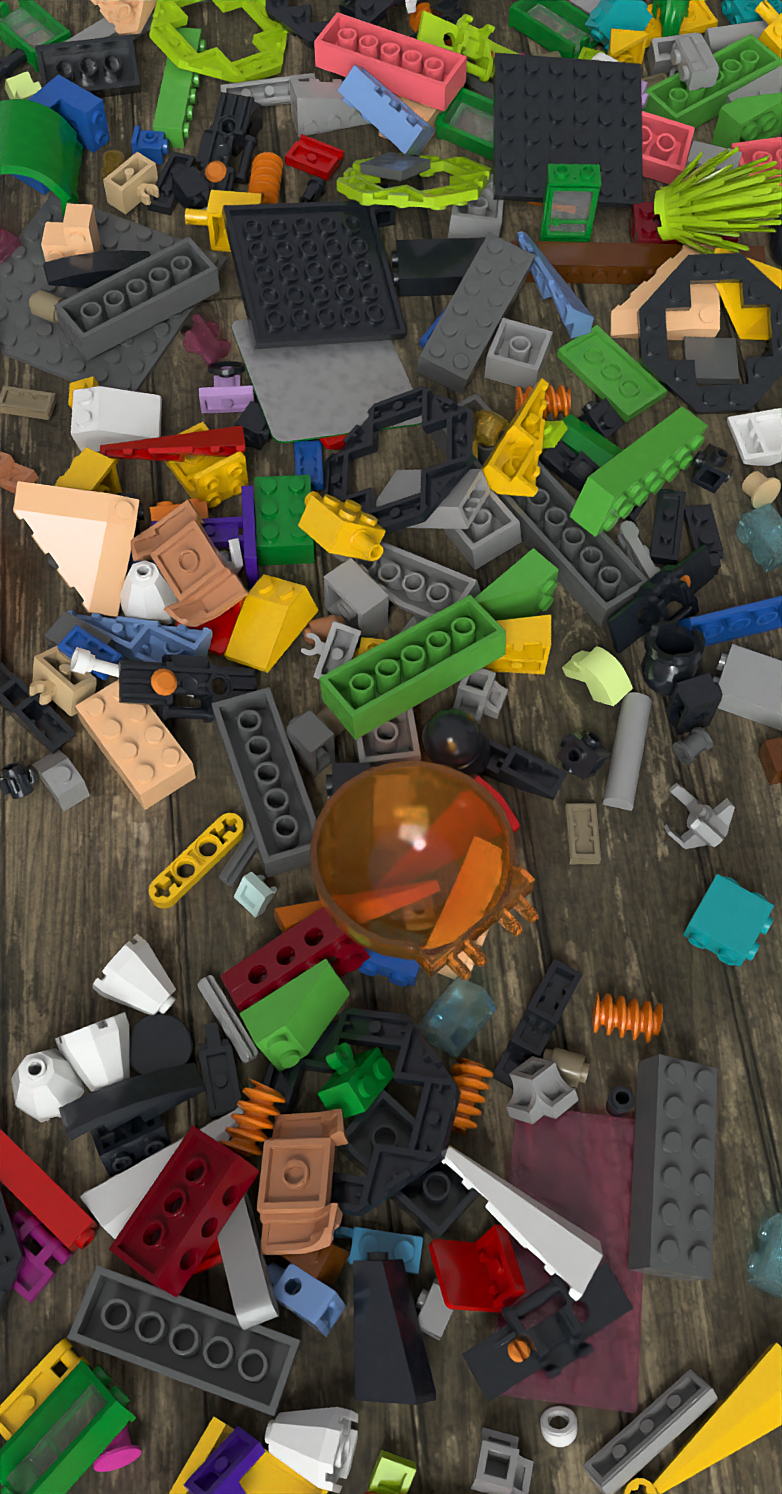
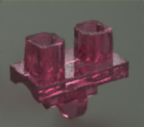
(204, 341)

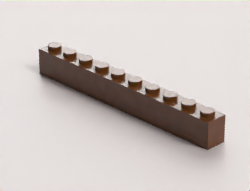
(614, 261)

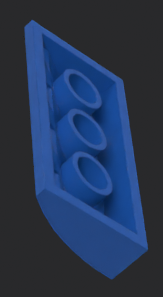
(738, 621)

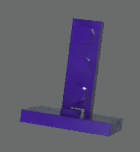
(226, 528)

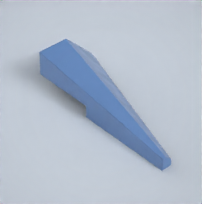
(551, 284)
(149, 639)

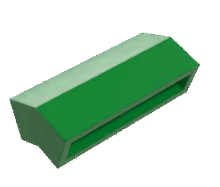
(583, 438)

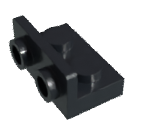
(129, 1143)

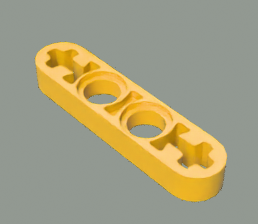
(193, 857)

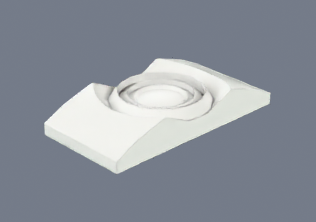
(758, 436)

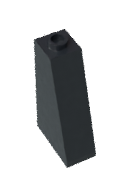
(387, 1335)

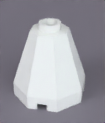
(146, 594)
(137, 979)
(99, 1051)
(44, 1084)
(315, 1443)

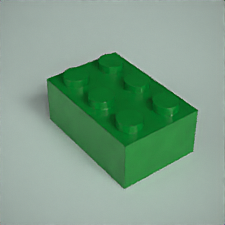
(278, 513)

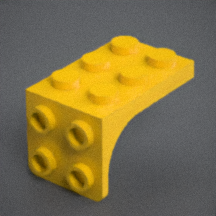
(210, 477)

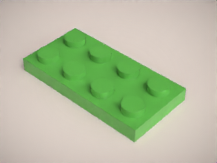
(612, 373)

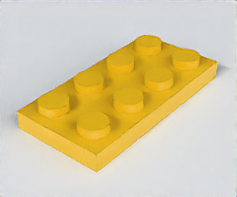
(698, 21)

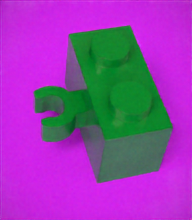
(356, 1081)

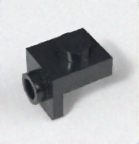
(601, 417)

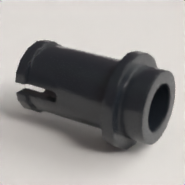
(315, 188)
(623, 1095)

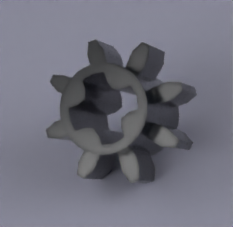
(17, 779)

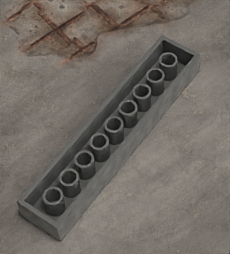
(588, 566)

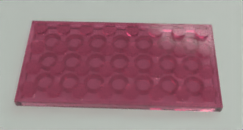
(584, 1174)

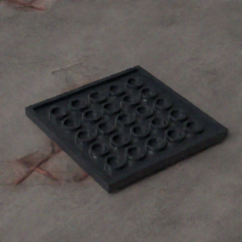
(566, 115)
(312, 273)

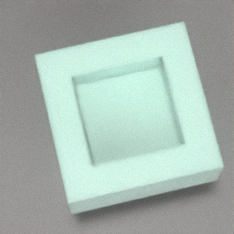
(254, 893)

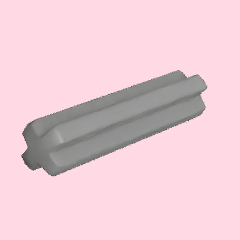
(228, 1019)

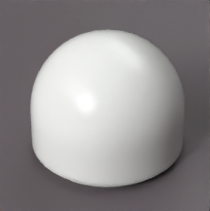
(563, 1436)

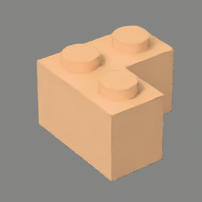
(74, 236)

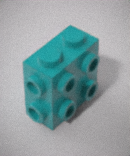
(743, 10)
(617, 15)
(729, 921)

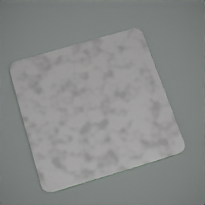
(321, 387)

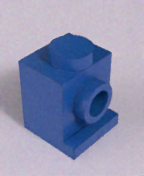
(150, 144)

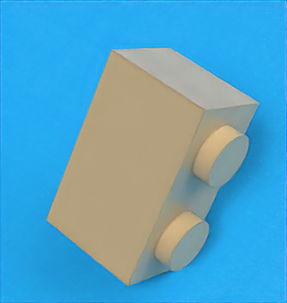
(132, 183)
(58, 683)

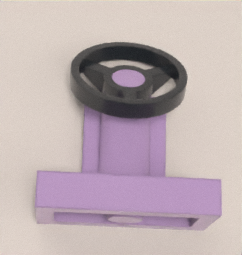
(227, 391)

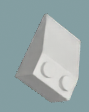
(114, 416)

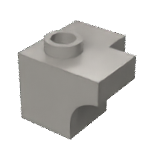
(481, 695)
(539, 1091)
(499, 1465)

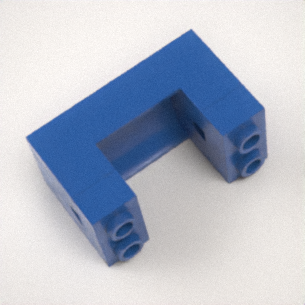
(80, 109)

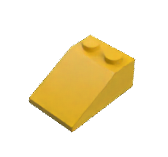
(269, 622)

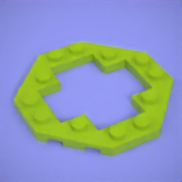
(213, 62)
(465, 185)

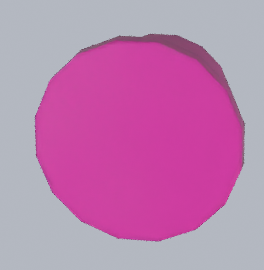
(117, 1453)

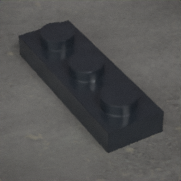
(167, 201)
(667, 527)

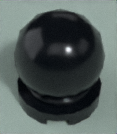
(671, 656)
(456, 741)

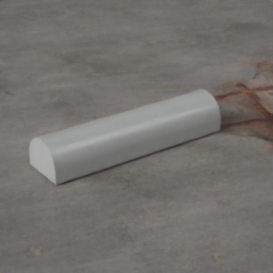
(723, 36)
(266, 91)
(627, 751)
(649, 1433)

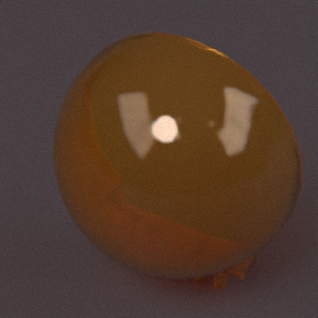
(418, 864)

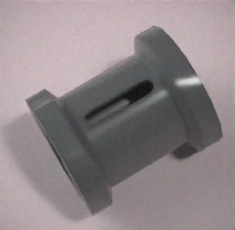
(692, 745)

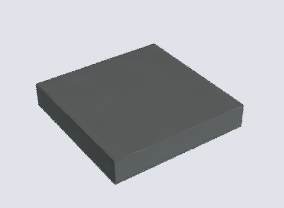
(395, 166)
(714, 359)

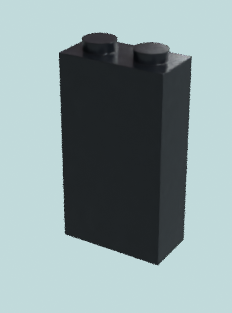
(432, 265)

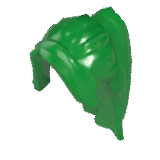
(671, 15)

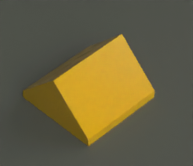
(627, 45)

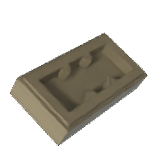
(27, 402)
(582, 833)

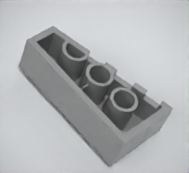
(320, 107)

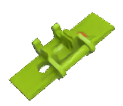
(465, 40)

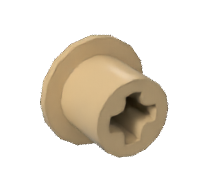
(761, 489)

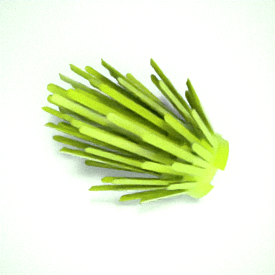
(719, 203)

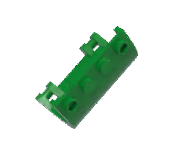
(40, 146)

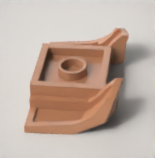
(189, 566)
(298, 1183)

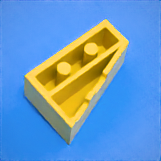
(526, 645)

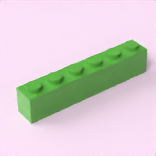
(179, 94)

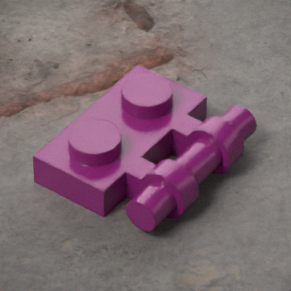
(34, 1273)

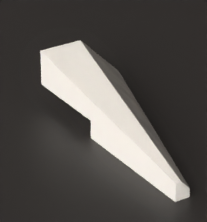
(120, 1195)
(549, 1236)

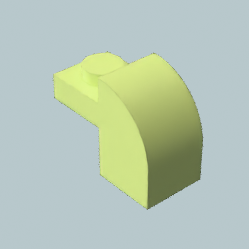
(21, 86)
(601, 673)

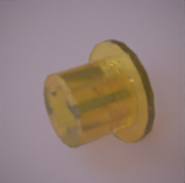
(111, 160)
(489, 426)

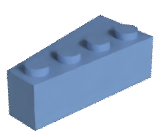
(385, 111)

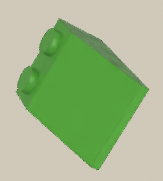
(749, 120)
(521, 589)
(296, 1015)

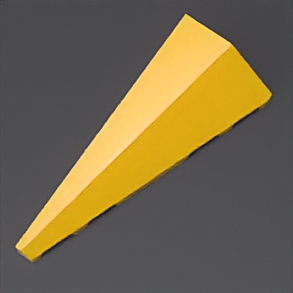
(514, 460)
(739, 1419)

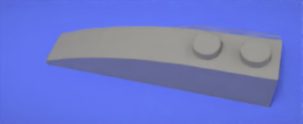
(416, 582)

